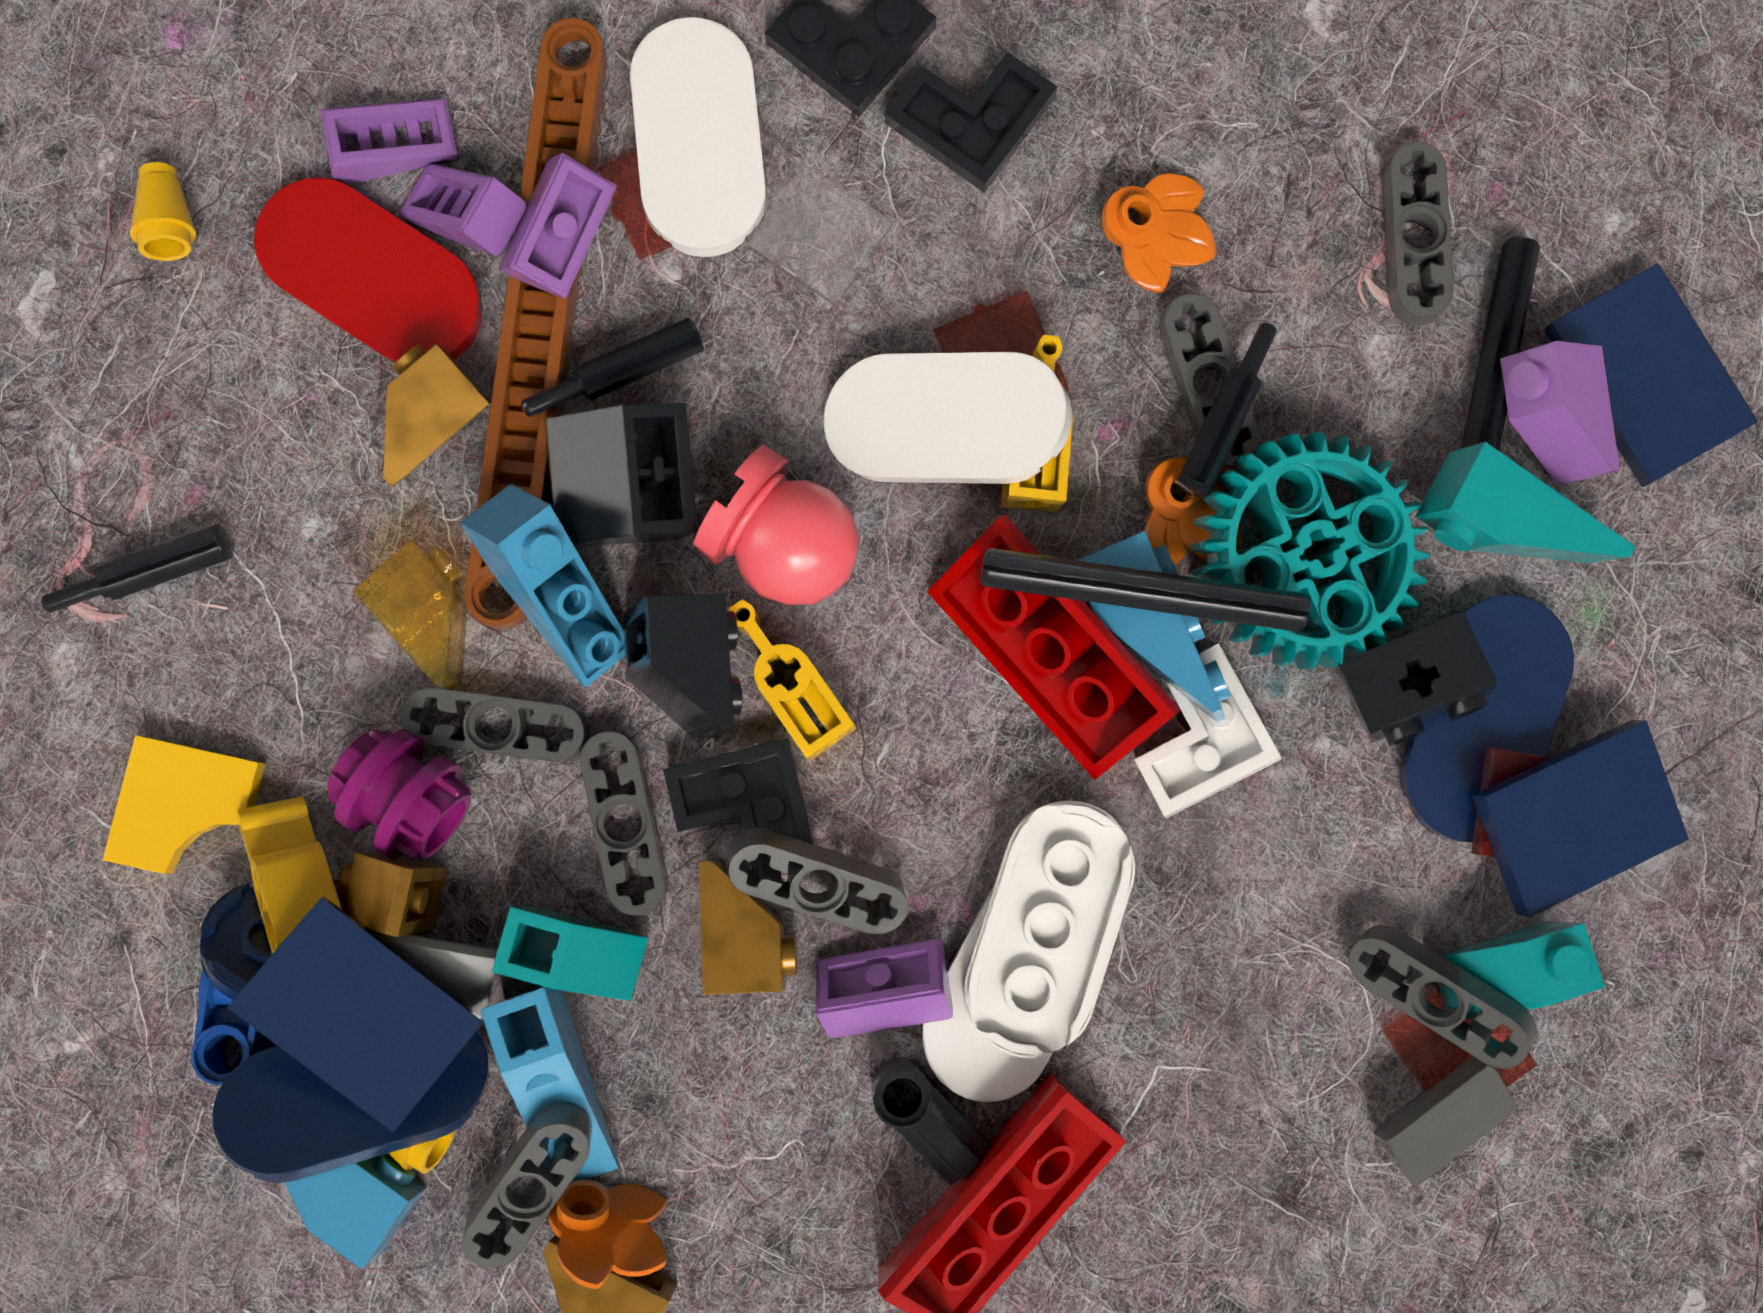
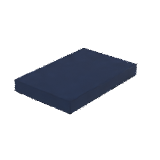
(1661, 375)
(1580, 817)
(356, 1013)

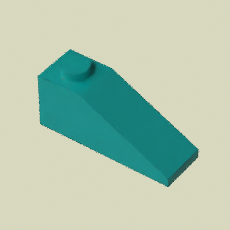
(1500, 508)

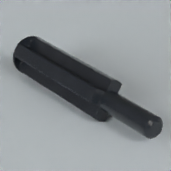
(621, 366)
(1225, 418)
(147, 568)

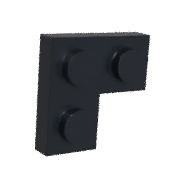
(855, 58)
(974, 134)
(749, 784)

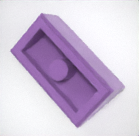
(557, 226)
(883, 988)

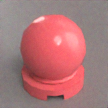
(787, 536)

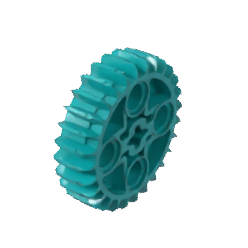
(1339, 552)

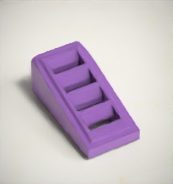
(375, 163)
(464, 208)

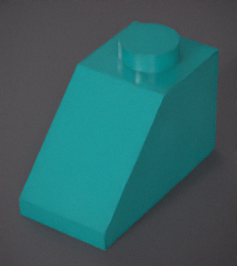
(1531, 965)

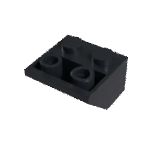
(622, 474)
(682, 659)

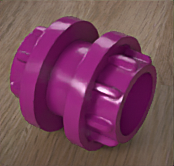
(390, 786)

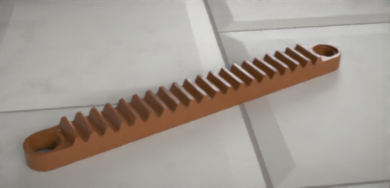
(535, 322)

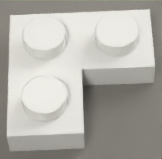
(1210, 753)

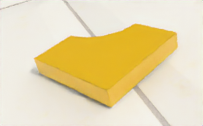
(173, 798)

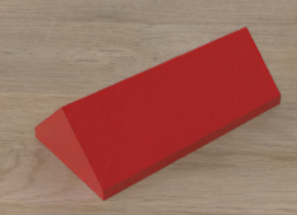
(1055, 657)
(1002, 1206)

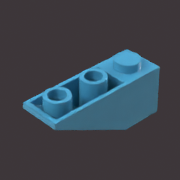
(547, 580)
(1161, 638)
(546, 1067)
(357, 1205)

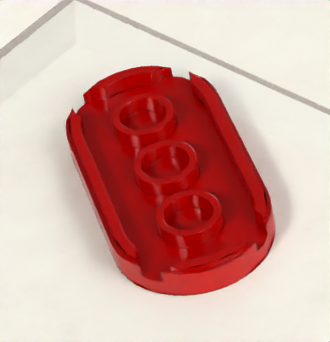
(366, 270)

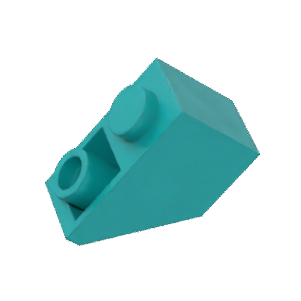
(569, 953)

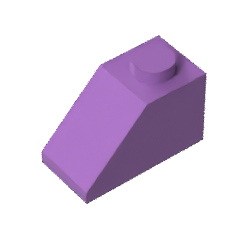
(1563, 408)

